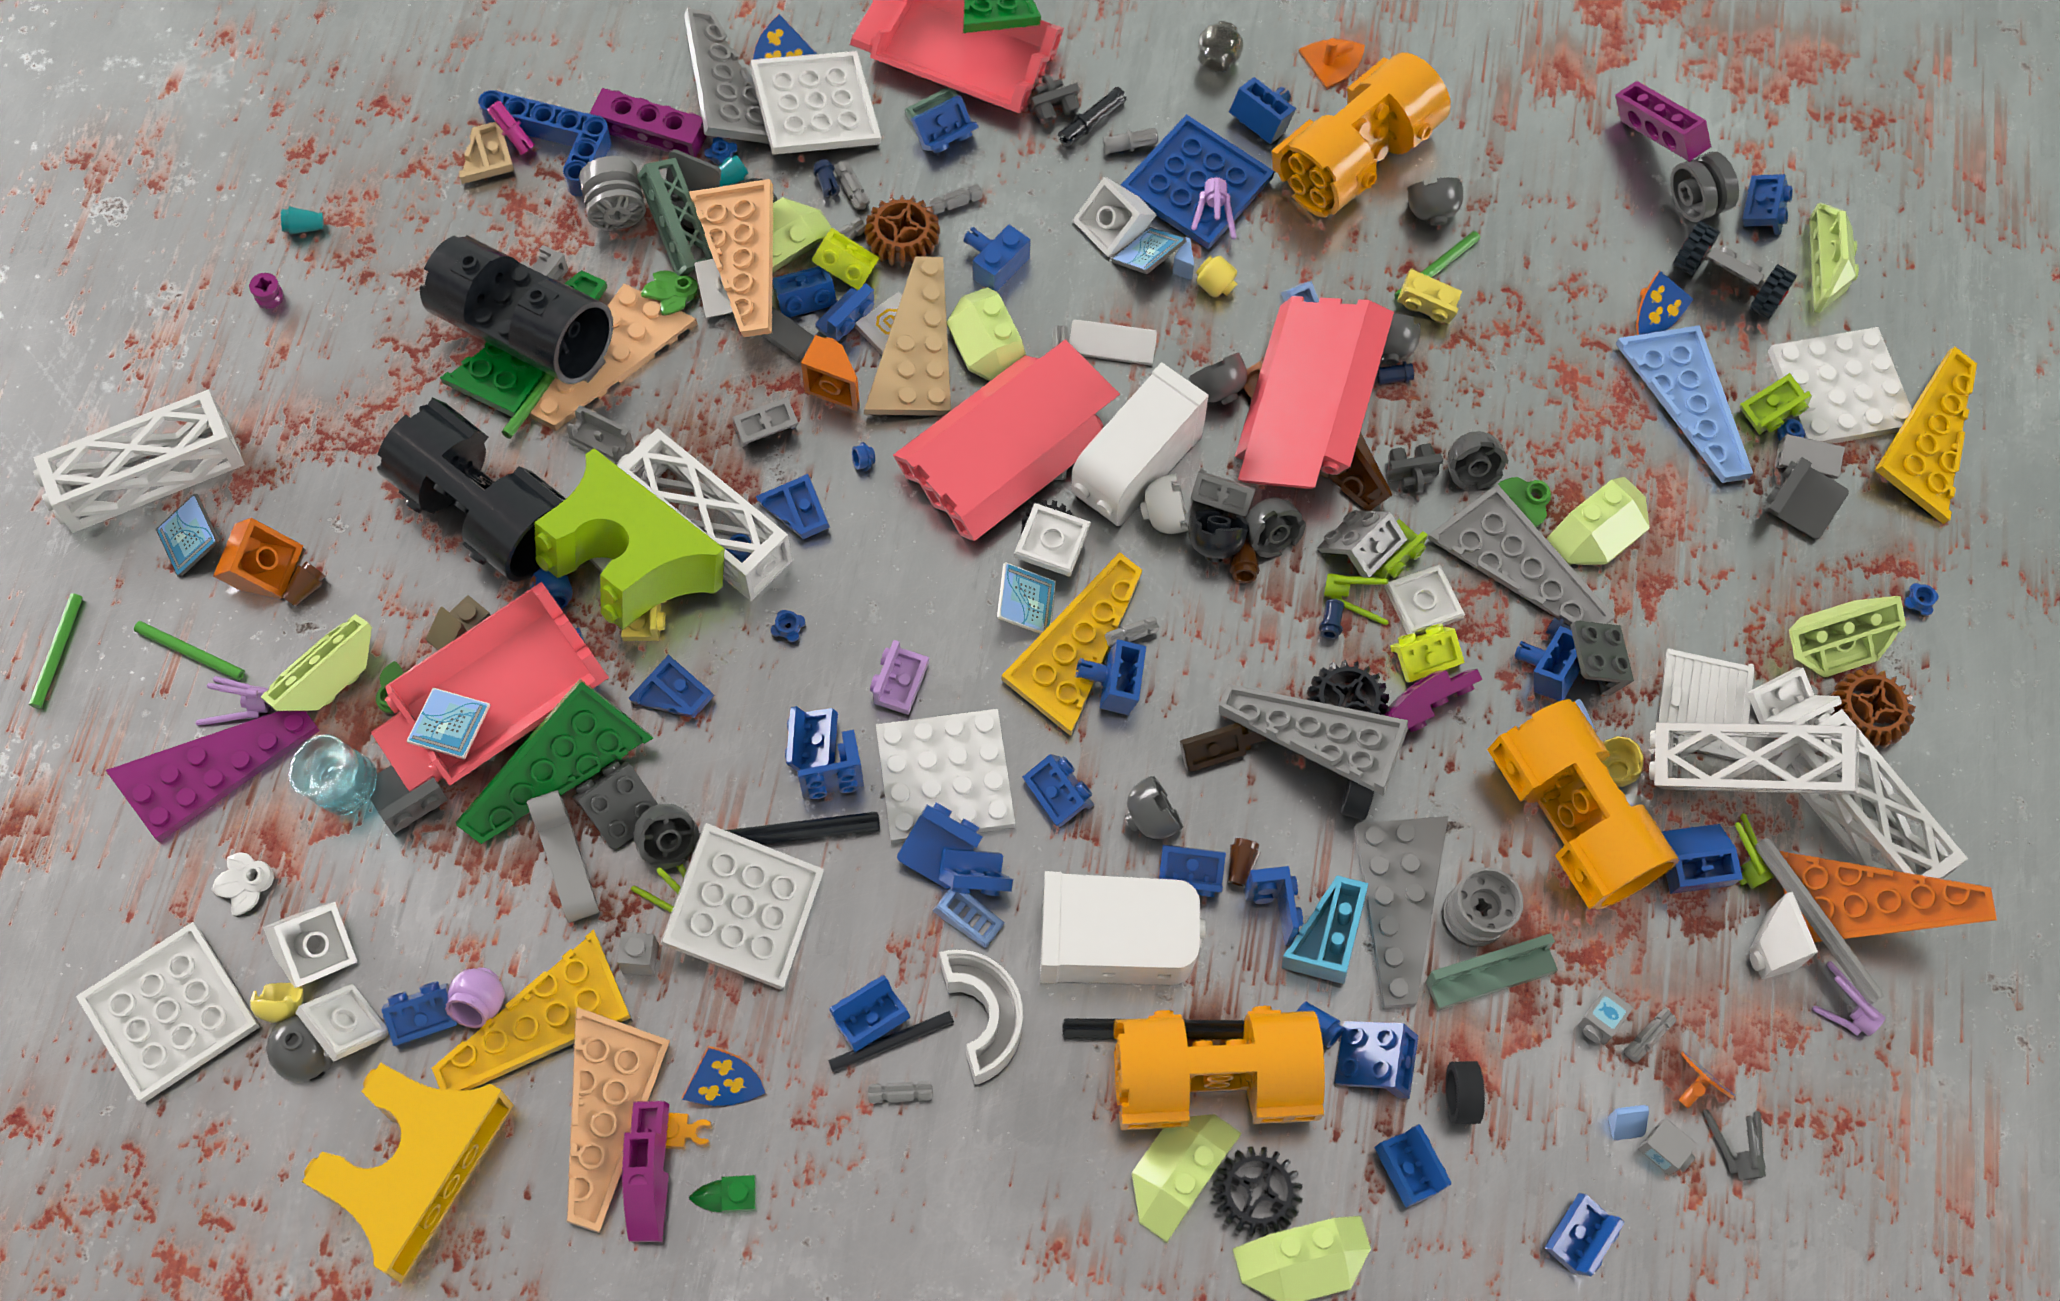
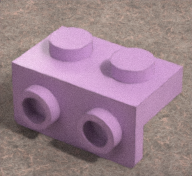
(899, 678)

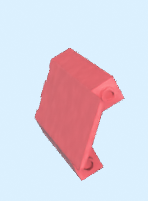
(930, 43)
(1312, 391)
(1008, 438)
(514, 660)

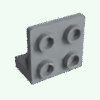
(1366, 538)

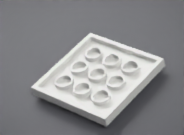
(815, 102)
(1850, 385)
(947, 762)
(742, 906)
(167, 1012)

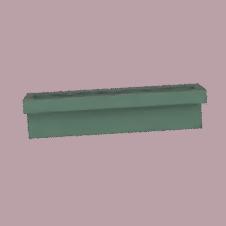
(666, 214)
(1492, 972)

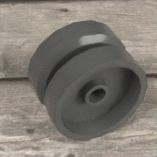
(1704, 186)

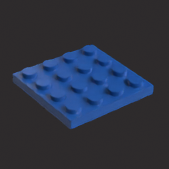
(1177, 173)

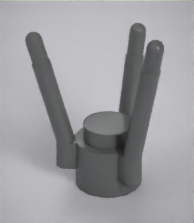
(1749, 1163)

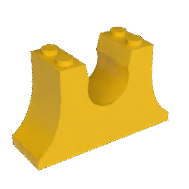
(413, 1190)

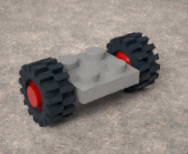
(1698, 247)

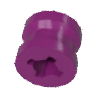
(273, 292)

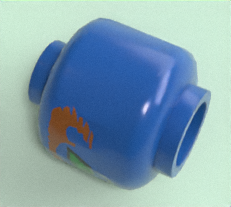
(558, 587)

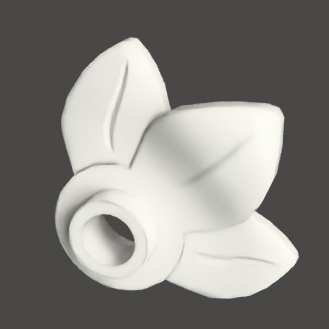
(239, 882)

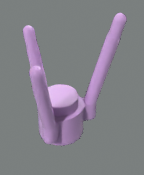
(1215, 196)
(249, 699)
(1864, 1016)

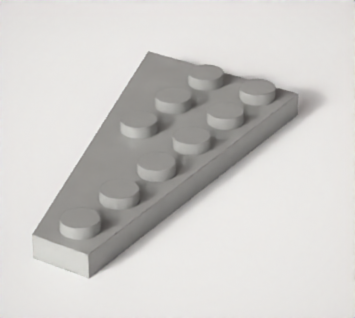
(1339, 738)

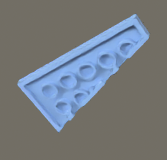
(1687, 385)

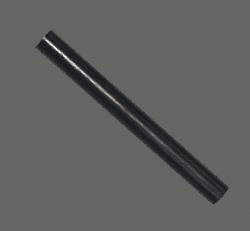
(891, 1041)

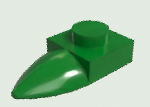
(727, 1195)

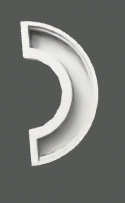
(995, 988)

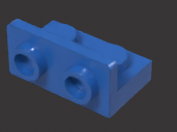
(1767, 201)
(804, 291)
(1058, 789)
(418, 1013)

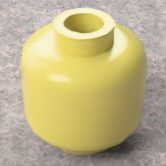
(1216, 276)

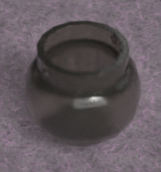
(1219, 46)

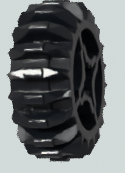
(1328, 685)
(1270, 1166)

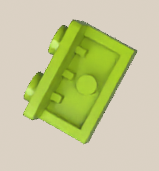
(1775, 403)

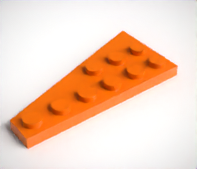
(1885, 901)

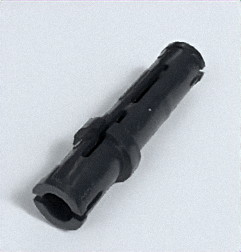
(1084, 122)

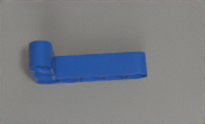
(581, 131)

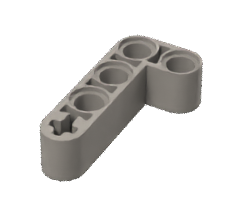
(563, 856)

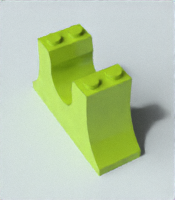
(651, 544)

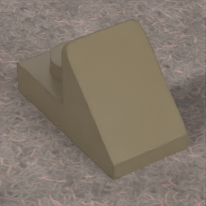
(452, 624)

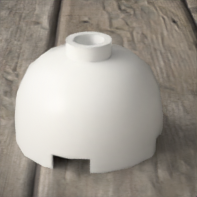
(1165, 505)

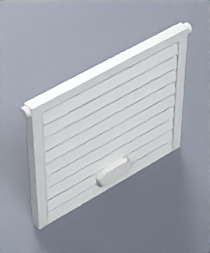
(1706, 692)

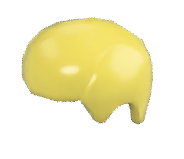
(1624, 760)
(276, 1002)

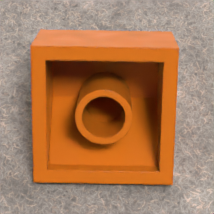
(830, 374)
(258, 559)

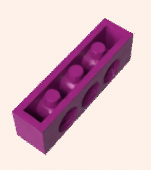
(1663, 121)
(650, 123)

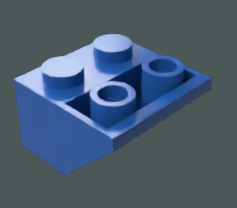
(1705, 859)

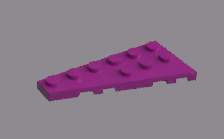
(191, 777)

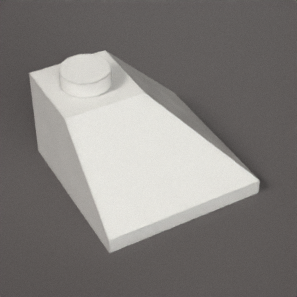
(1113, 217)
(1782, 940)
(310, 944)

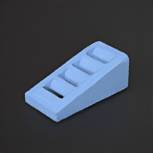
(962, 925)

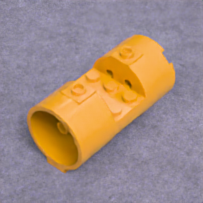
(1385, 112)
(1560, 766)
(1275, 1062)

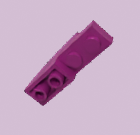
(1430, 692)
(643, 1173)

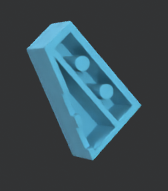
(1329, 935)

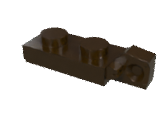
(1218, 746)

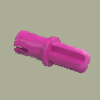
(510, 127)

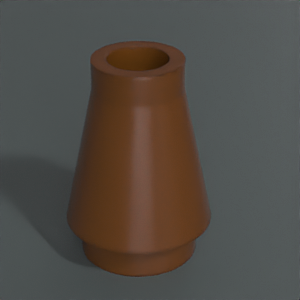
(1245, 565)
(303, 583)
(1243, 858)

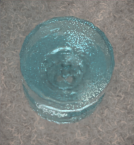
(332, 774)

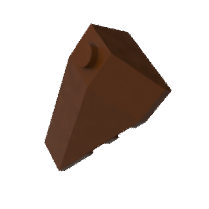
(1363, 479)

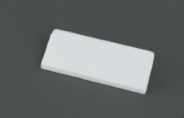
(1113, 342)

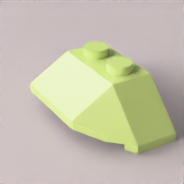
(795, 230)
(1831, 254)
(985, 333)
(1602, 525)
(1847, 634)
(323, 669)
(1178, 1171)
(1305, 1260)

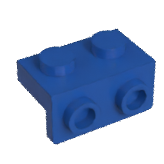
(943, 125)
(846, 311)
(811, 738)
(1195, 866)
(974, 870)
(869, 1013)
(1413, 1166)
(1584, 1236)

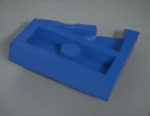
(796, 506)
(672, 690)

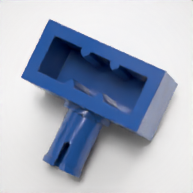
(1263, 109)
(998, 257)
(1555, 666)
(1119, 677)

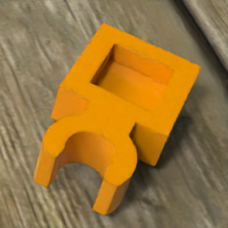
(680, 1130)

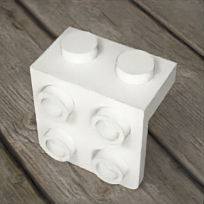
(1790, 700)

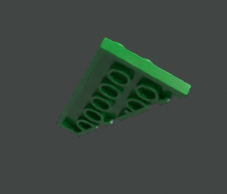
(999, 15)
(502, 378)
(560, 754)

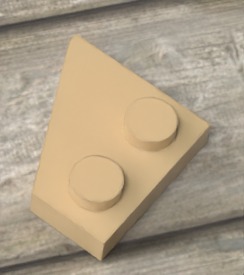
(486, 154)

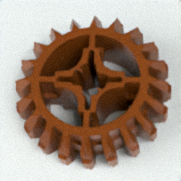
(907, 237)
(1885, 702)

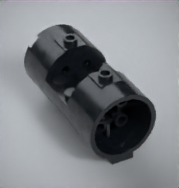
(517, 309)
(439, 461)

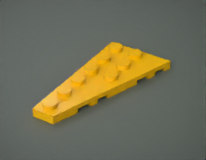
(1931, 439)
(1048, 666)
(536, 1019)

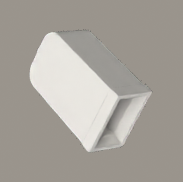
(1140, 444)
(1119, 929)

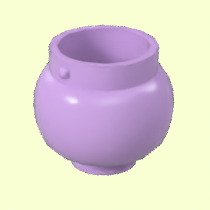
(474, 997)

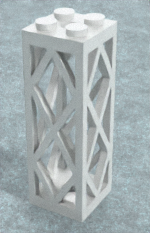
(111, 475)
(769, 544)
(1671, 754)
(1889, 806)

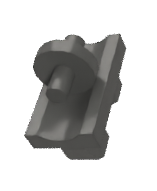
(1044, 103)
(1413, 470)

